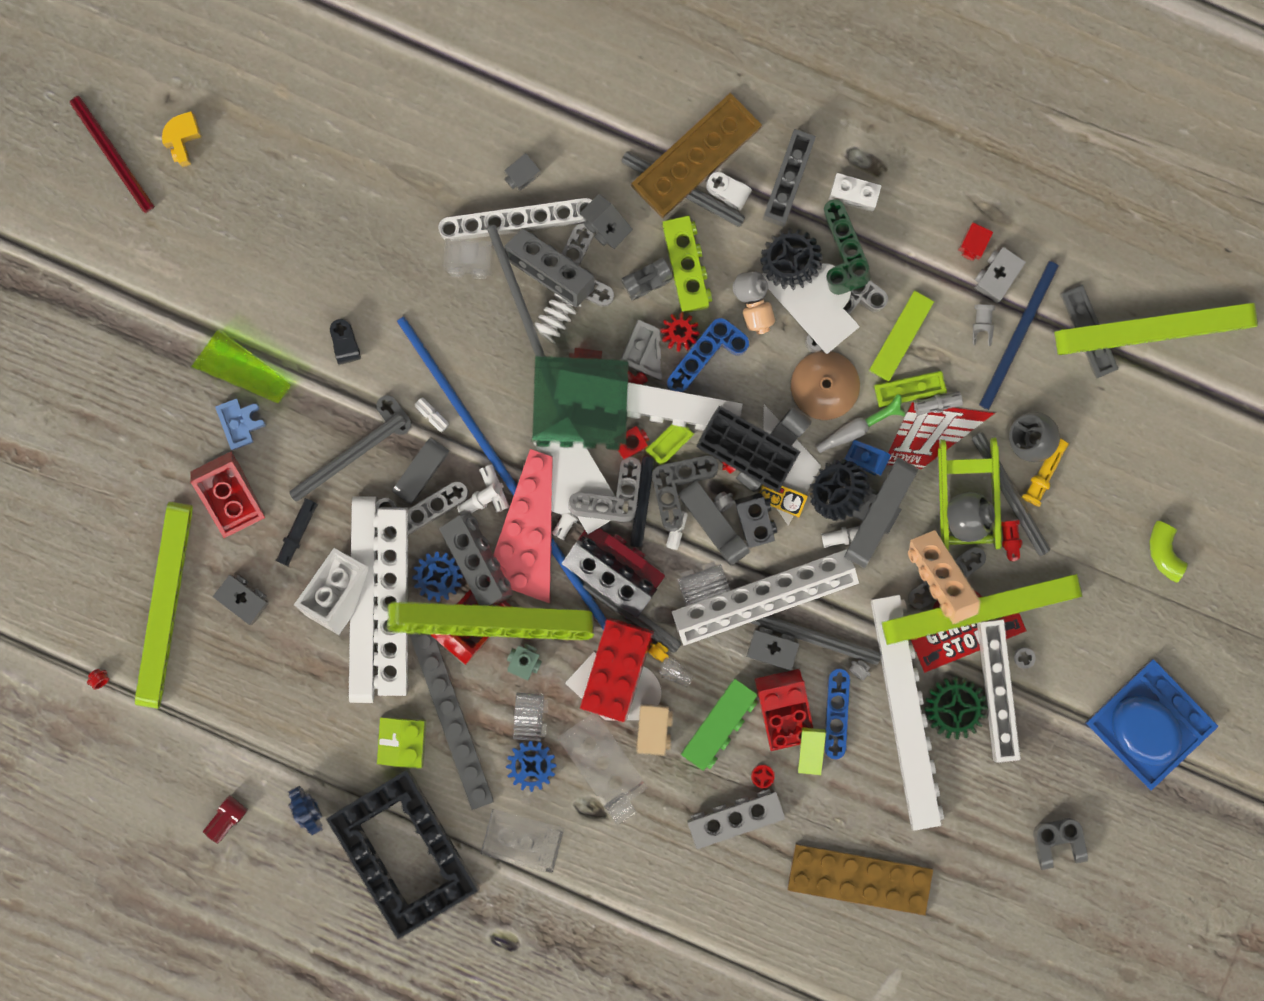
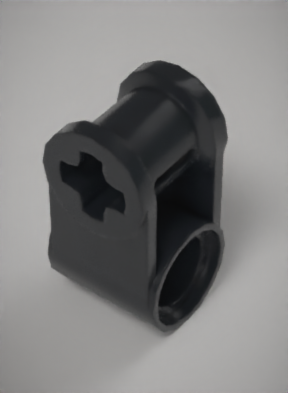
(344, 346)

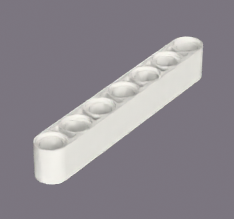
(506, 216)

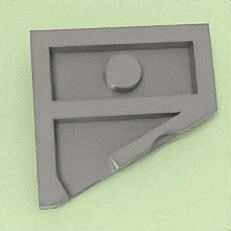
(644, 350)

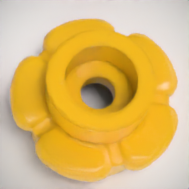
(658, 651)

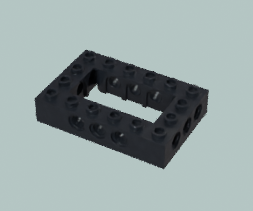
(349, 832)

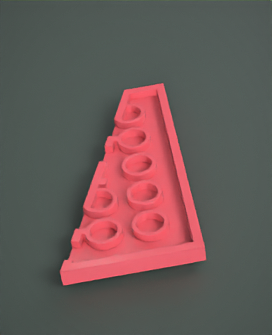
(527, 531)

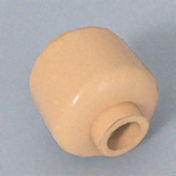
(759, 316)

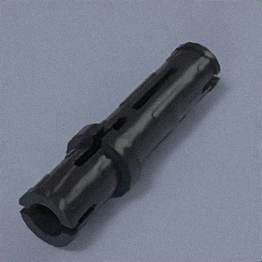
(296, 532)

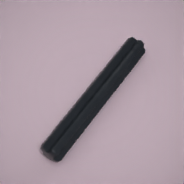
(642, 501)

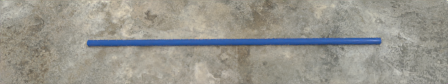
(494, 459)

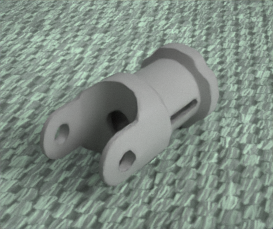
(983, 322)

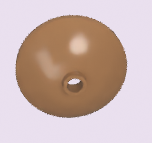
(820, 401)

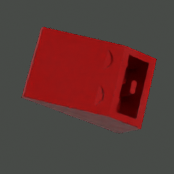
(783, 708)

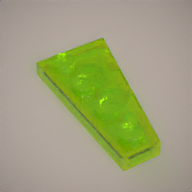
(236, 365)

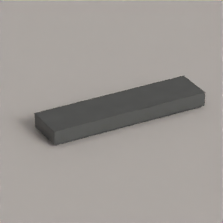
(1083, 315)

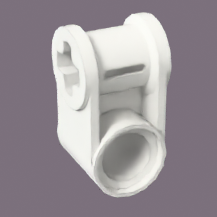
(732, 191)

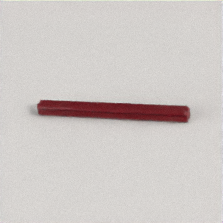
(111, 154)

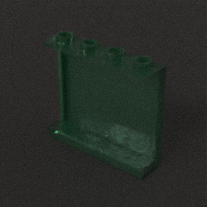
(580, 402)

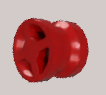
(766, 780)

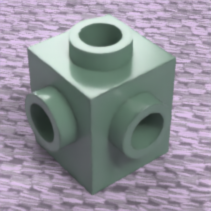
(517, 668)

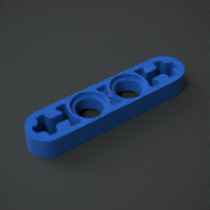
(832, 713)

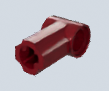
(228, 814)

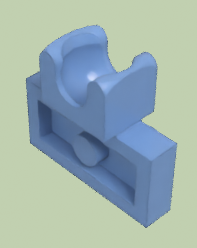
(238, 422)

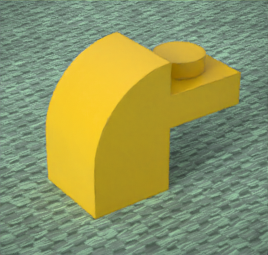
(177, 132)

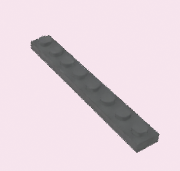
(452, 720)

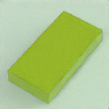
(669, 443)
(811, 751)

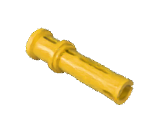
(1041, 481)

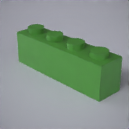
(719, 724)

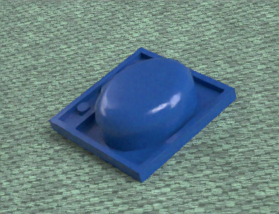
(1151, 724)

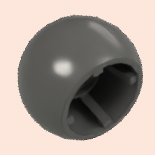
(1025, 435)
(970, 516)

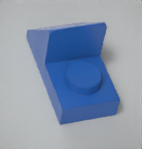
(868, 457)

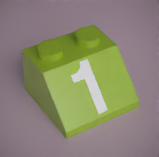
(401, 742)

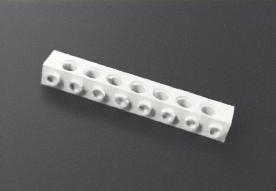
(398, 518)
(764, 597)

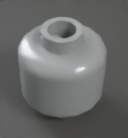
(750, 287)

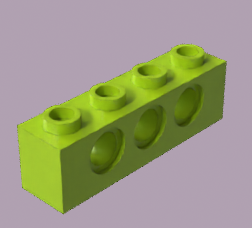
(672, 231)

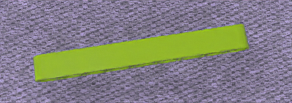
(1156, 329)
(163, 605)
(990, 607)
(490, 621)

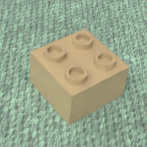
(653, 729)

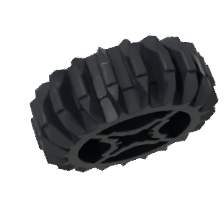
(772, 266)
(835, 484)

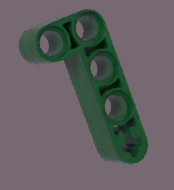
(845, 243)

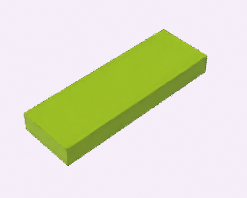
(910, 388)

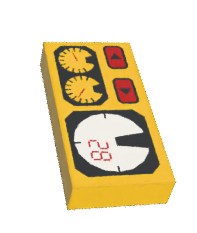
(785, 500)

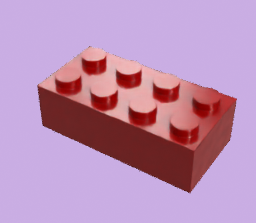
(616, 669)

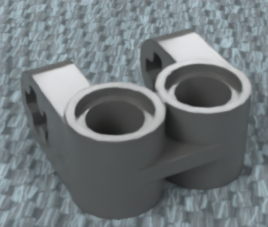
(648, 279)
(1058, 837)

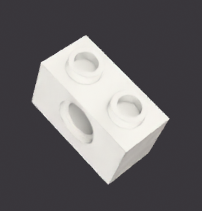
(855, 192)

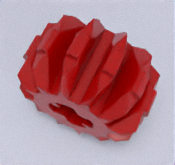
(683, 325)

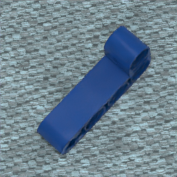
(701, 358)

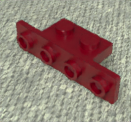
(631, 558)

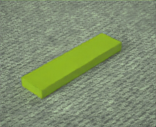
(901, 336)

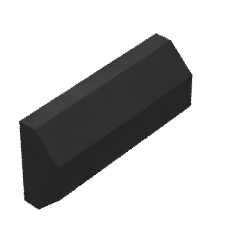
(748, 448)

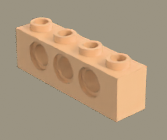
(943, 565)

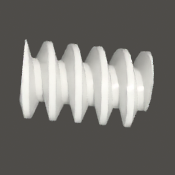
(554, 318)

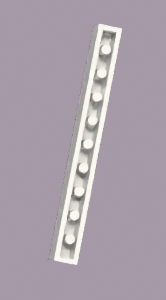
(907, 719)

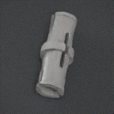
(938, 403)

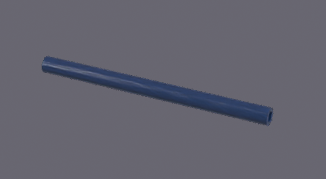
(1018, 335)

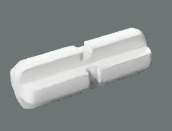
(434, 417)
(675, 537)

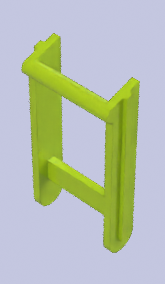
(963, 466)

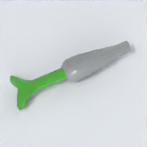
(859, 426)

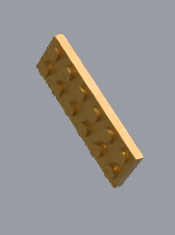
(696, 155)
(860, 879)

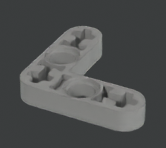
(586, 242)
(616, 503)

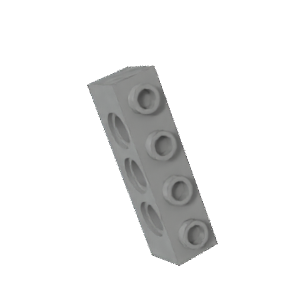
(771, 814)

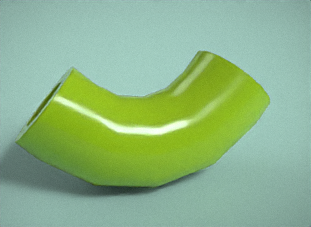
(1163, 553)

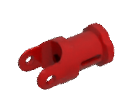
(1013, 544)

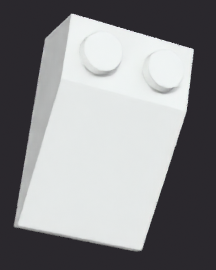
(333, 591)

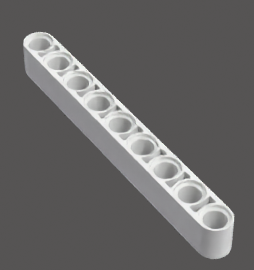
(362, 621)

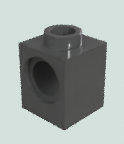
(521, 173)

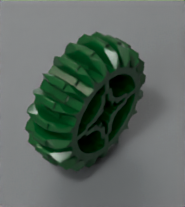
(956, 719)

